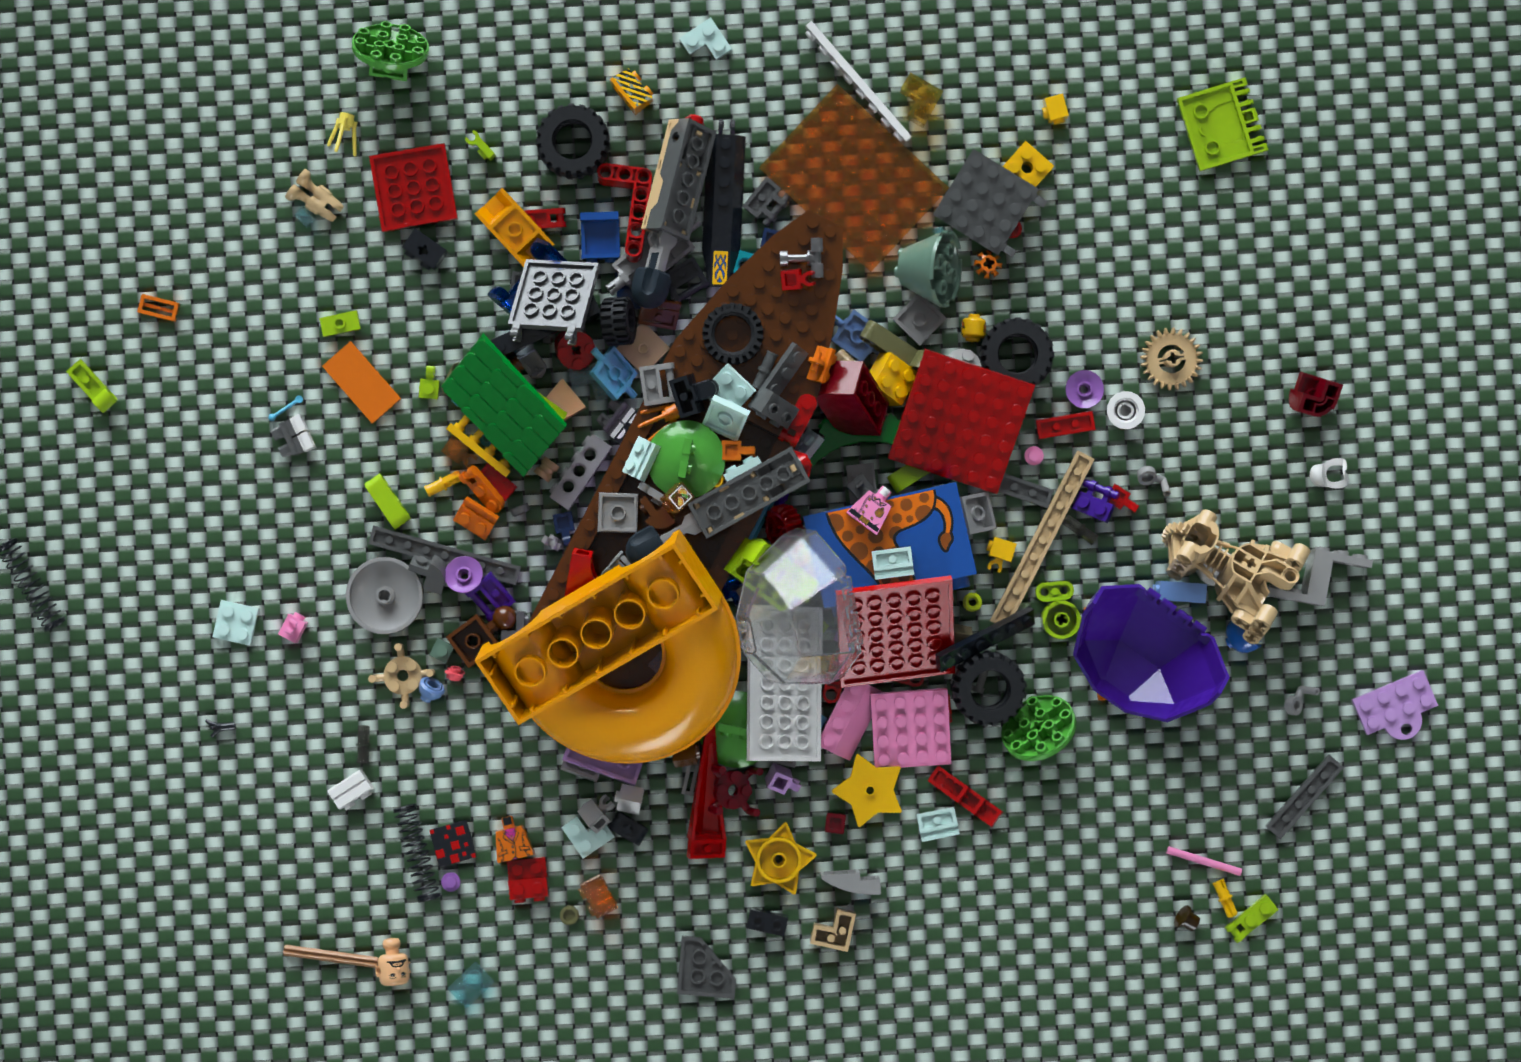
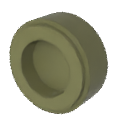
(569, 915)

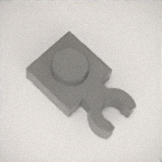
(656, 495)
(552, 541)

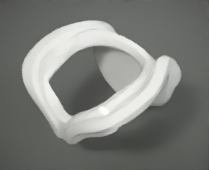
(1319, 477)

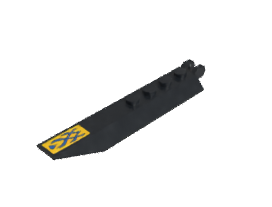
(723, 205)

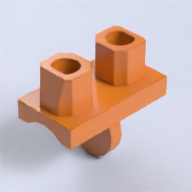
(821, 364)

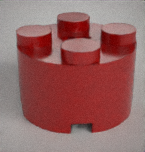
(571, 358)

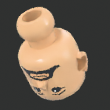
(393, 965)

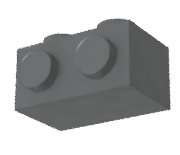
(774, 407)

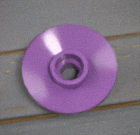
(1094, 389)
(459, 567)

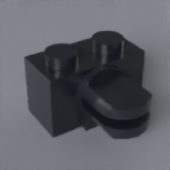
(690, 394)

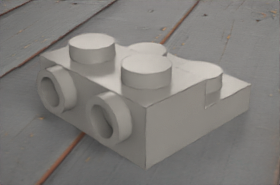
(978, 513)

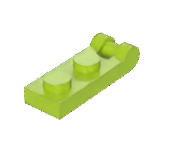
(1251, 918)

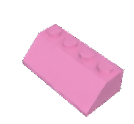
(848, 721)

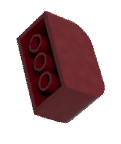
(853, 399)

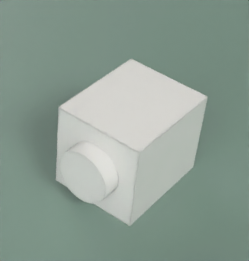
(629, 799)

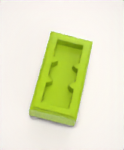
(340, 323)

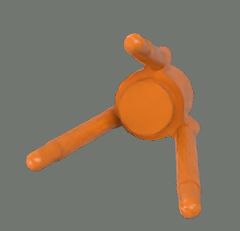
(669, 413)

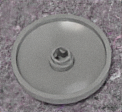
(384, 595)

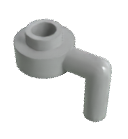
(1147, 476)
(1294, 704)

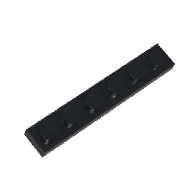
(985, 639)

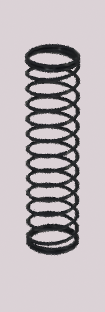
(49, 626)
(424, 897)

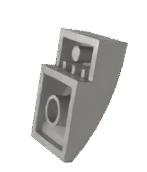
(852, 882)

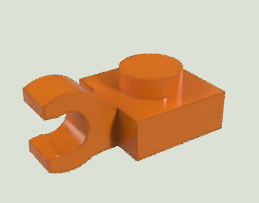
(734, 450)

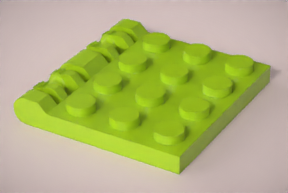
(1219, 126)

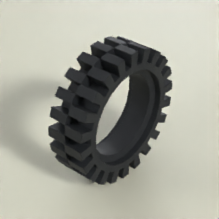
(732, 310)

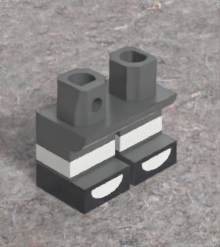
(612, 425)

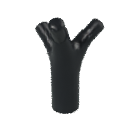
(218, 727)

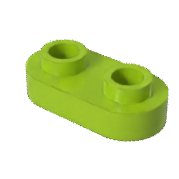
(1054, 591)

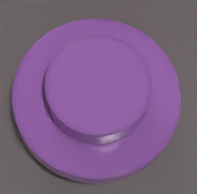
(450, 881)

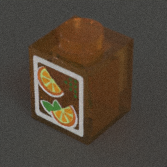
(676, 498)

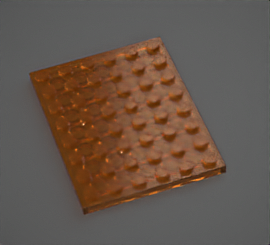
(854, 176)

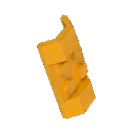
(511, 225)

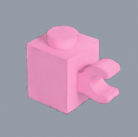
(293, 627)

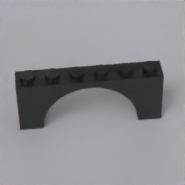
(530, 336)

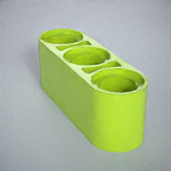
(905, 477)
(387, 501)

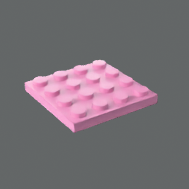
(911, 728)

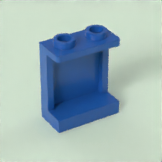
(600, 236)

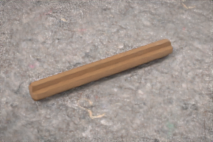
(330, 956)

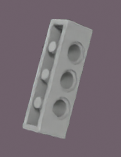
(568, 499)

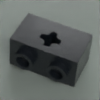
(435, 252)
(767, 921)

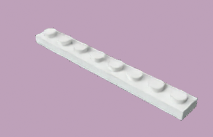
(852, 77)

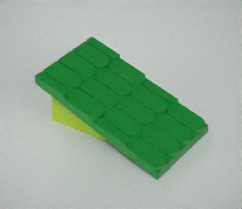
(504, 405)

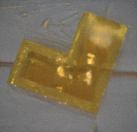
(925, 97)

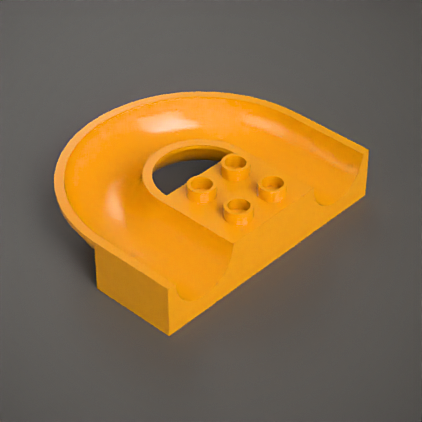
(557, 660)

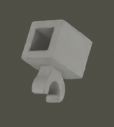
(595, 815)

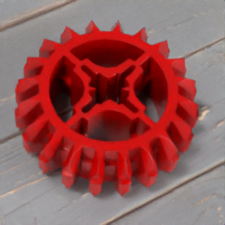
(781, 520)

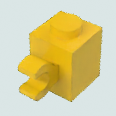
(1000, 550)

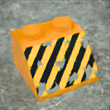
(631, 90)

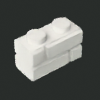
(351, 789)

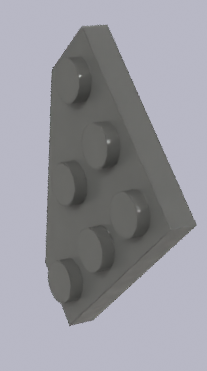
(702, 971)

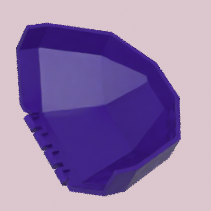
(1148, 654)

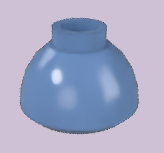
(430, 689)

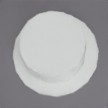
(1125, 410)

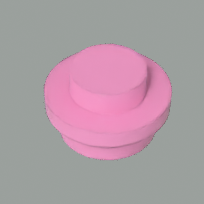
(1033, 455)

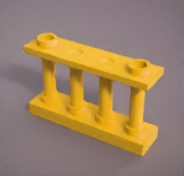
(473, 441)

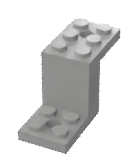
(1318, 574)

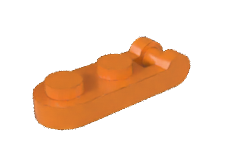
(482, 489)

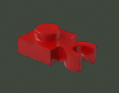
(794, 279)

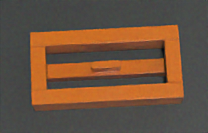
(174, 311)

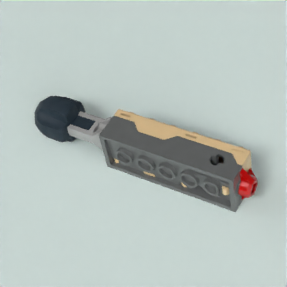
(672, 203)
(731, 501)

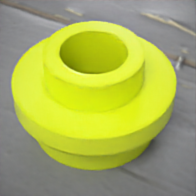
(967, 597)

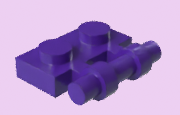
(1093, 506)

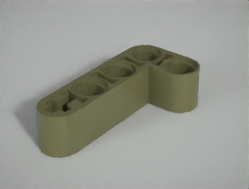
(885, 341)

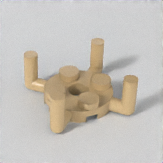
(391, 678)

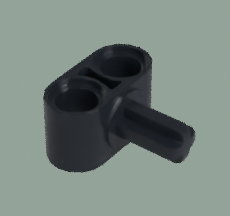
(628, 828)

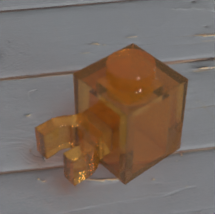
(458, 451)

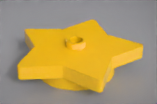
(864, 776)
(782, 873)

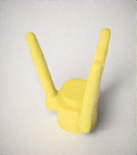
(344, 122)

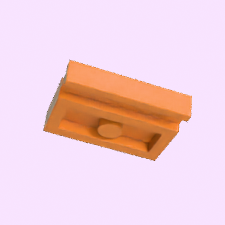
(476, 518)

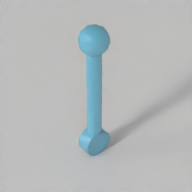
(299, 399)

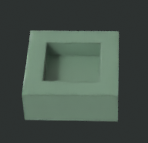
(441, 650)

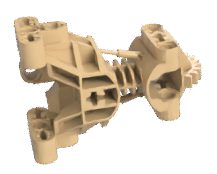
(1241, 574)

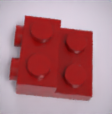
(528, 879)

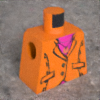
(512, 841)

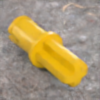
(442, 483)
(1225, 898)

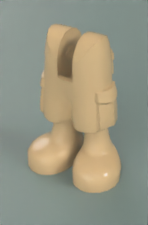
(320, 198)

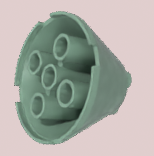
(932, 268)

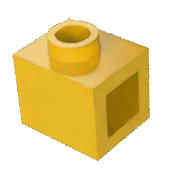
(1055, 109)

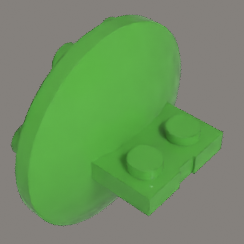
(390, 51)
(687, 455)
(1039, 728)
(732, 733)

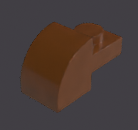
(658, 519)

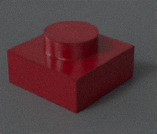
(835, 823)

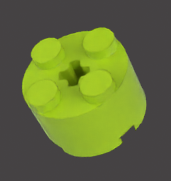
(1051, 625)

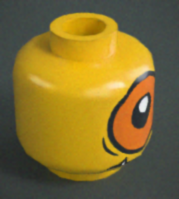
(973, 328)

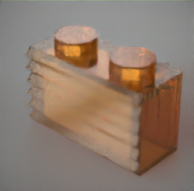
(598, 895)

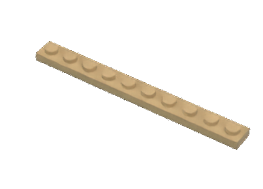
(1043, 536)

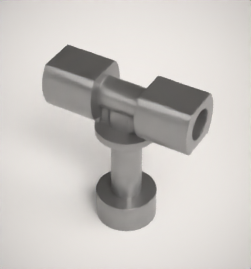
(812, 257)

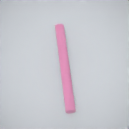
(1204, 861)

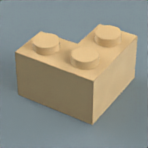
(835, 936)

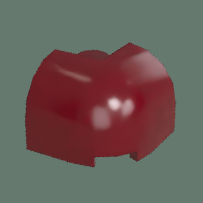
(1314, 395)

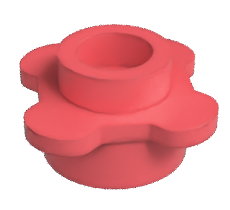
(454, 673)

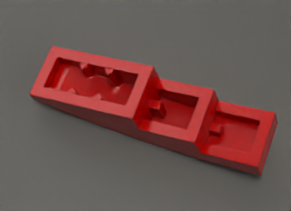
(965, 796)

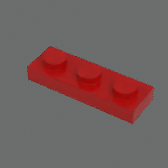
(1065, 425)

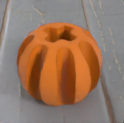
(984, 269)

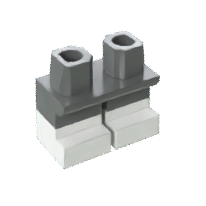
(290, 429)

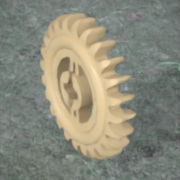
(1189, 355)

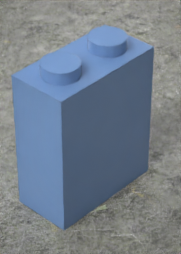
(1181, 591)

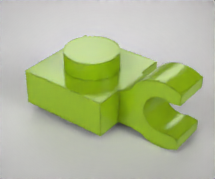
(484, 150)
(429, 387)

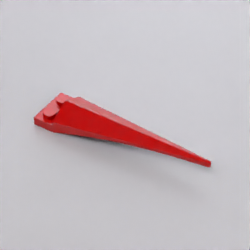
(706, 830)

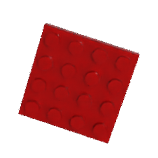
(413, 187)

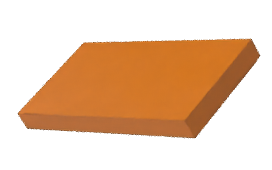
(361, 382)

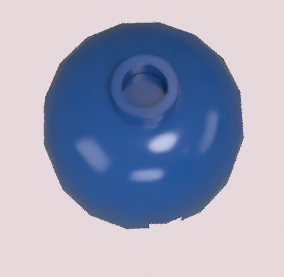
(1236, 640)

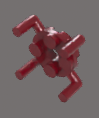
(742, 790)

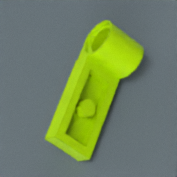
(92, 385)

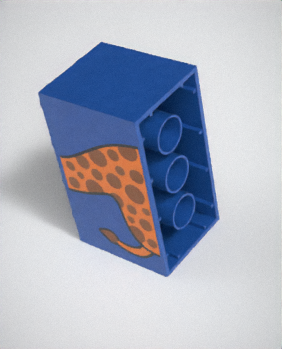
(923, 519)

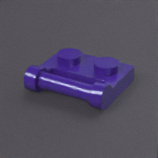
(494, 592)

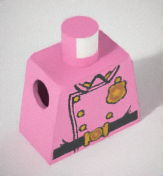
(871, 509)

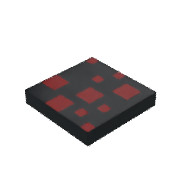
(453, 843)

